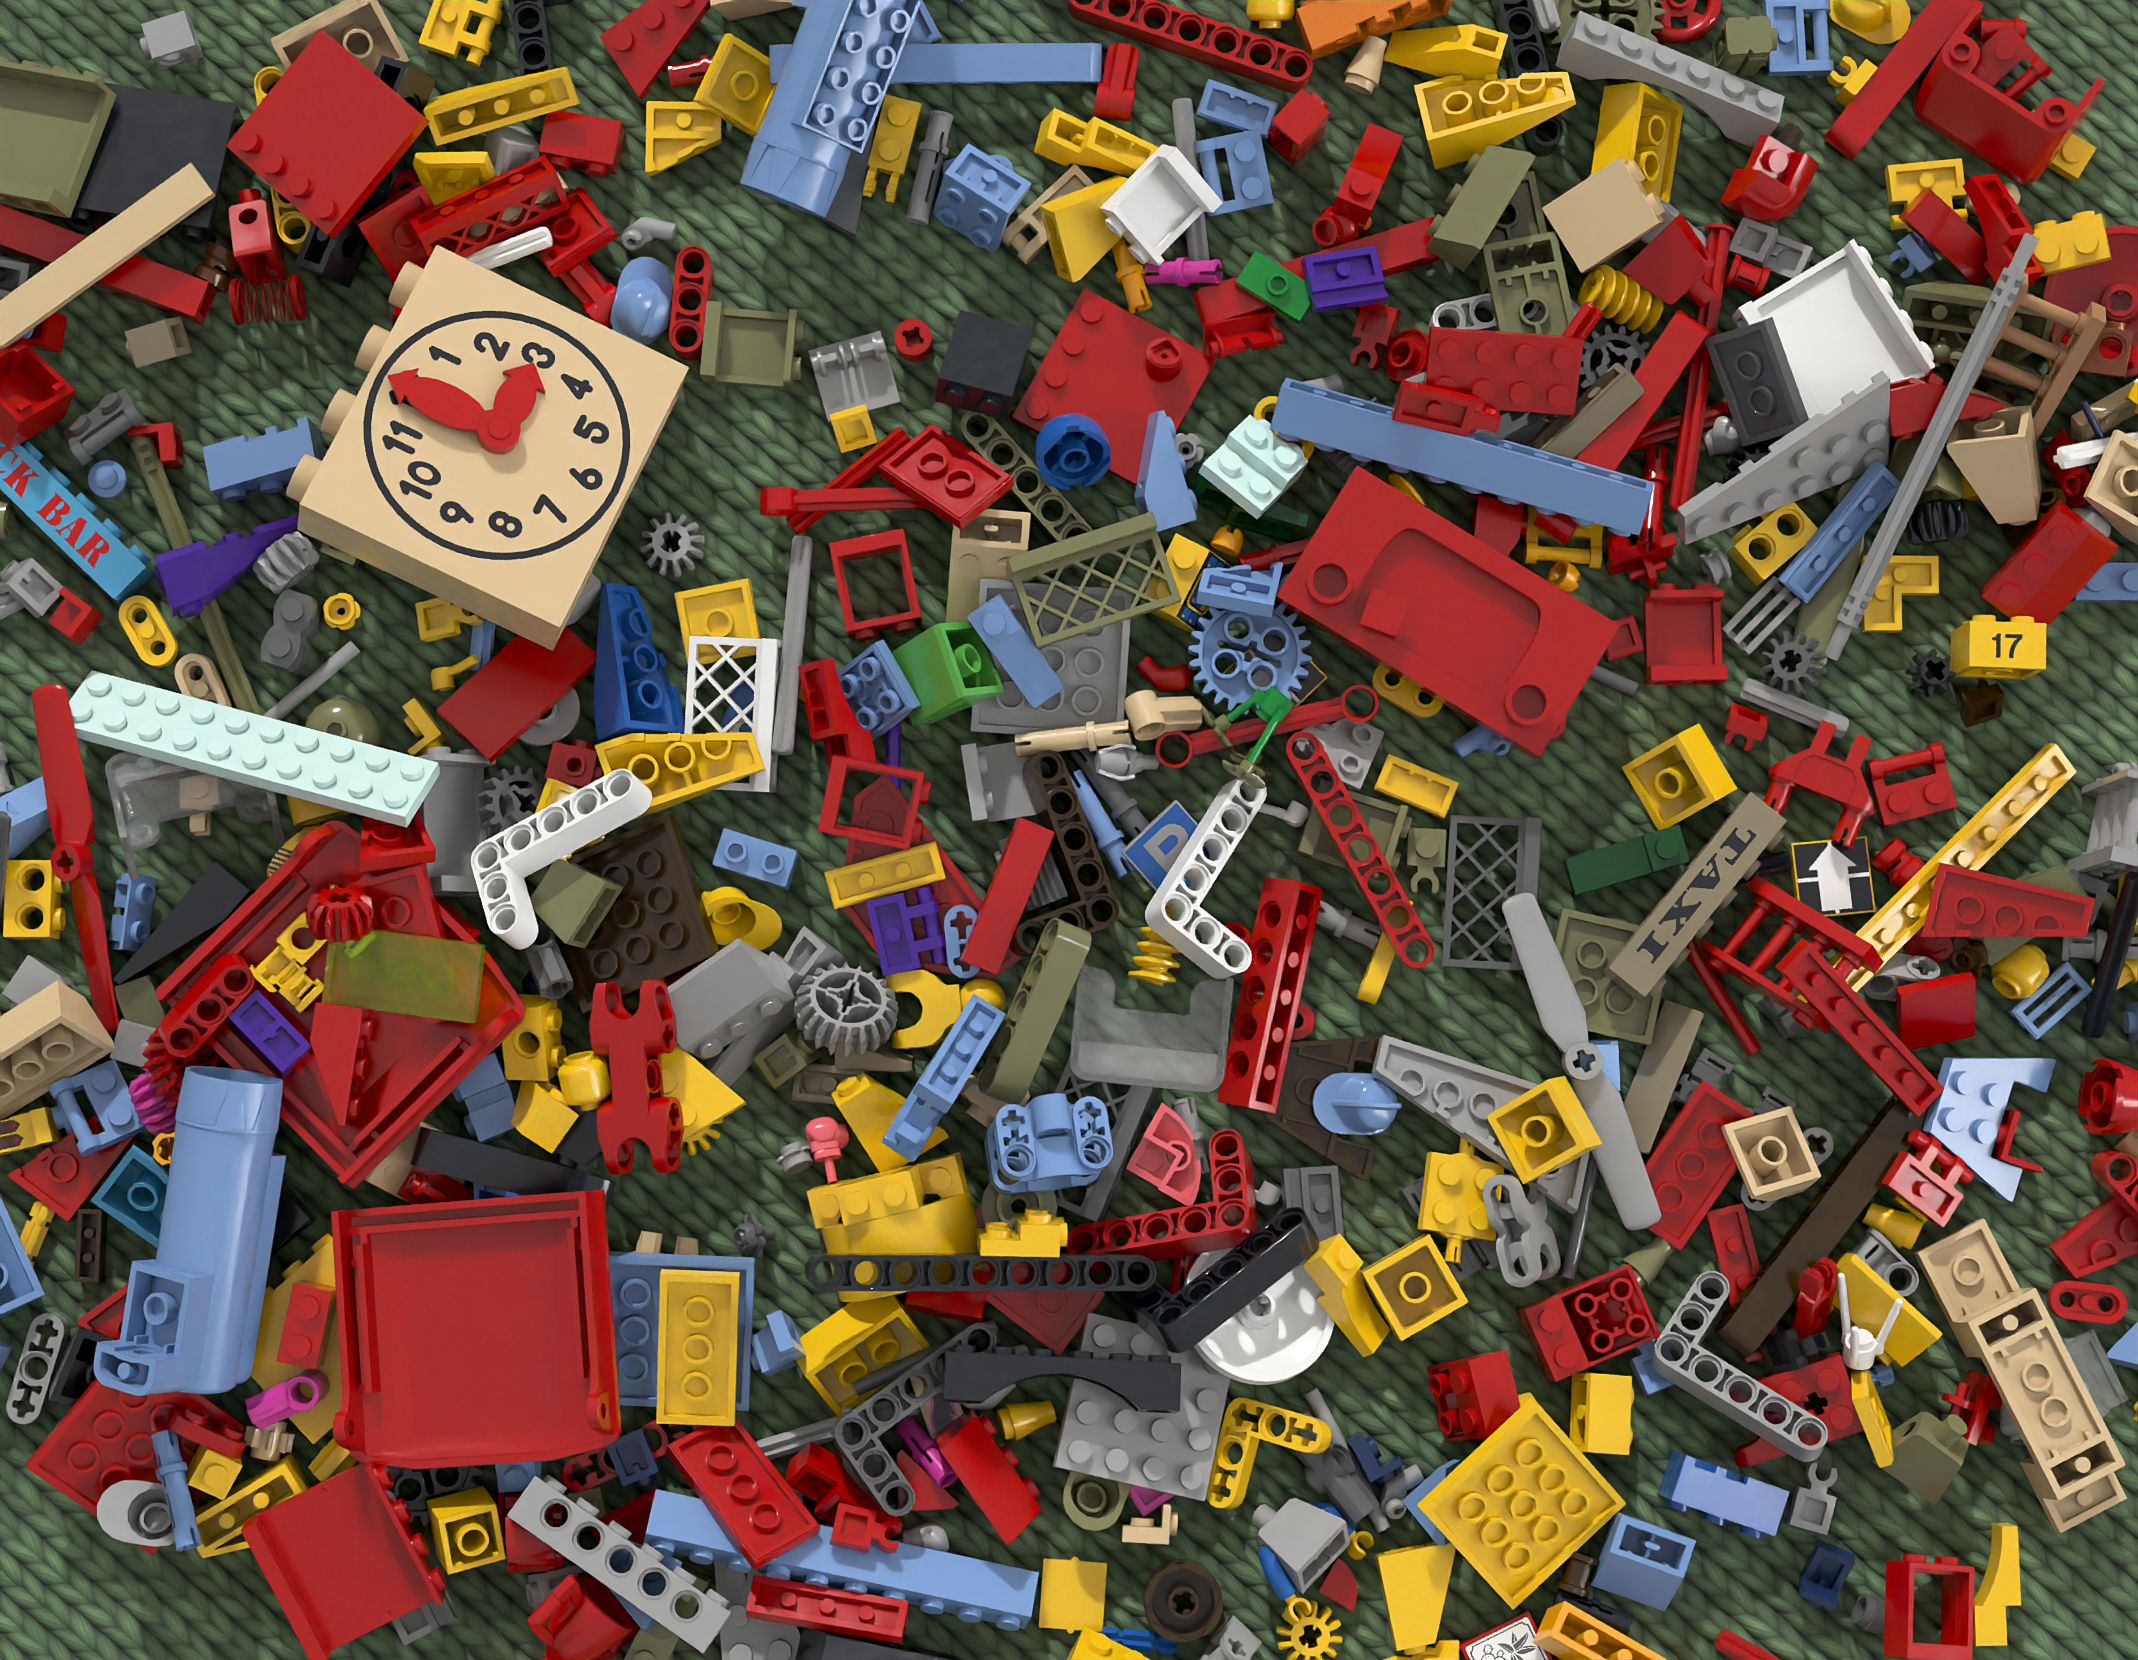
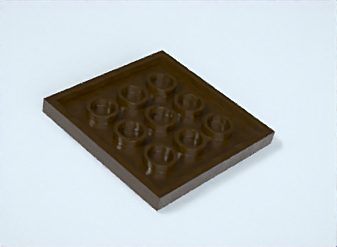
(656, 920)

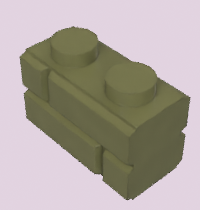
(1744, 45)

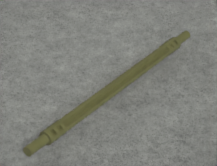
(179, 536)

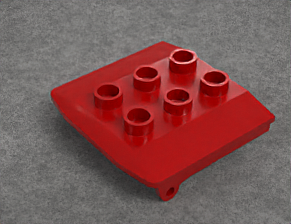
(407, 1062)
(476, 1331)

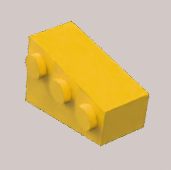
(222, 1521)

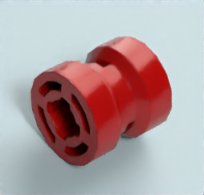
(1903, 869)

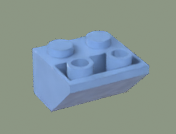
(1642, 1561)

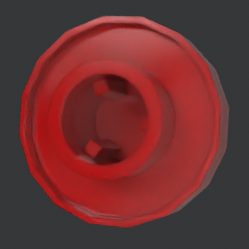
(1406, 355)

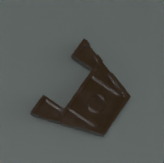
(1305, 1069)

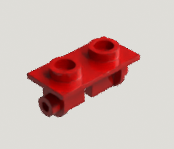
(1241, 333)
(2072, 480)
(428, 1186)

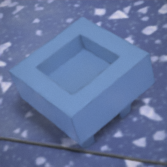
(1917, 253)

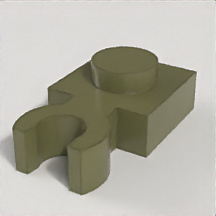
(1425, 851)

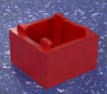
(30, 394)

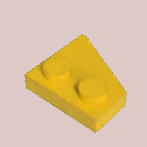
(678, 133)

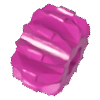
(152, 1109)

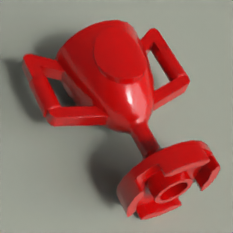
(583, 1621)

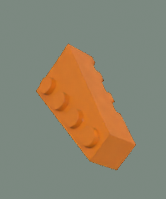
(1342, 24)

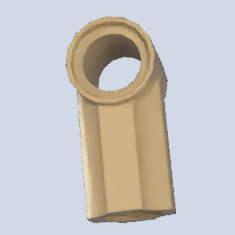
(1154, 715)

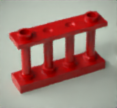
(1795, 918)

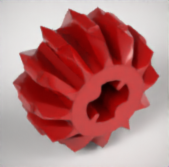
(339, 914)

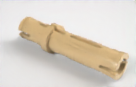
(1074, 738)

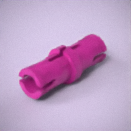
(1184, 272)
(926, 1452)

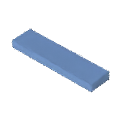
(1840, 532)

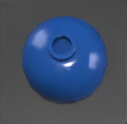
(1072, 451)

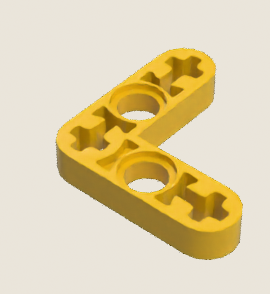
(1248, 1435)

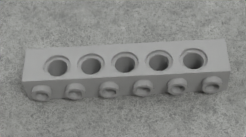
(531, 1513)

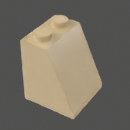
(1605, 214)
(2001, 463)

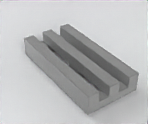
(1782, 594)

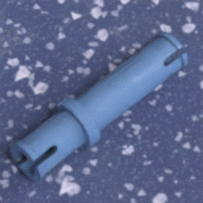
(1108, 838)
(176, 1490)

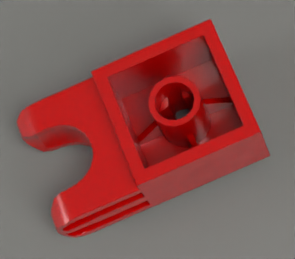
(1824, 1376)

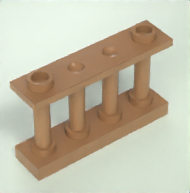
(2065, 358)

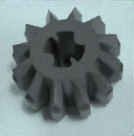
(1805, 669)

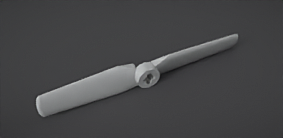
(1566, 1025)

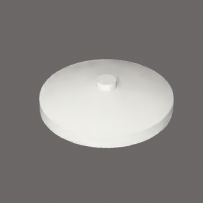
(1271, 1335)

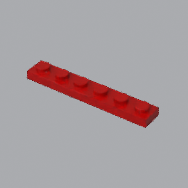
(1859, 1027)

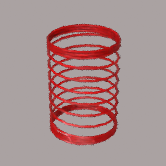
(296, 283)

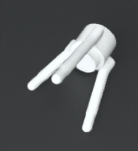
(1859, 1343)

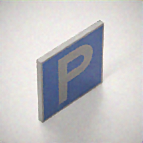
(1161, 843)

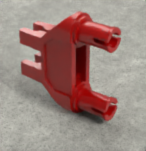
(1828, 778)

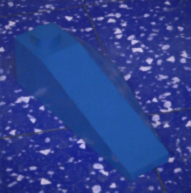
(629, 673)

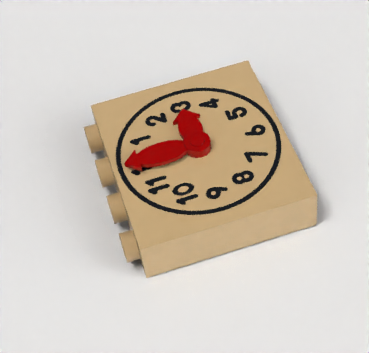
(486, 445)

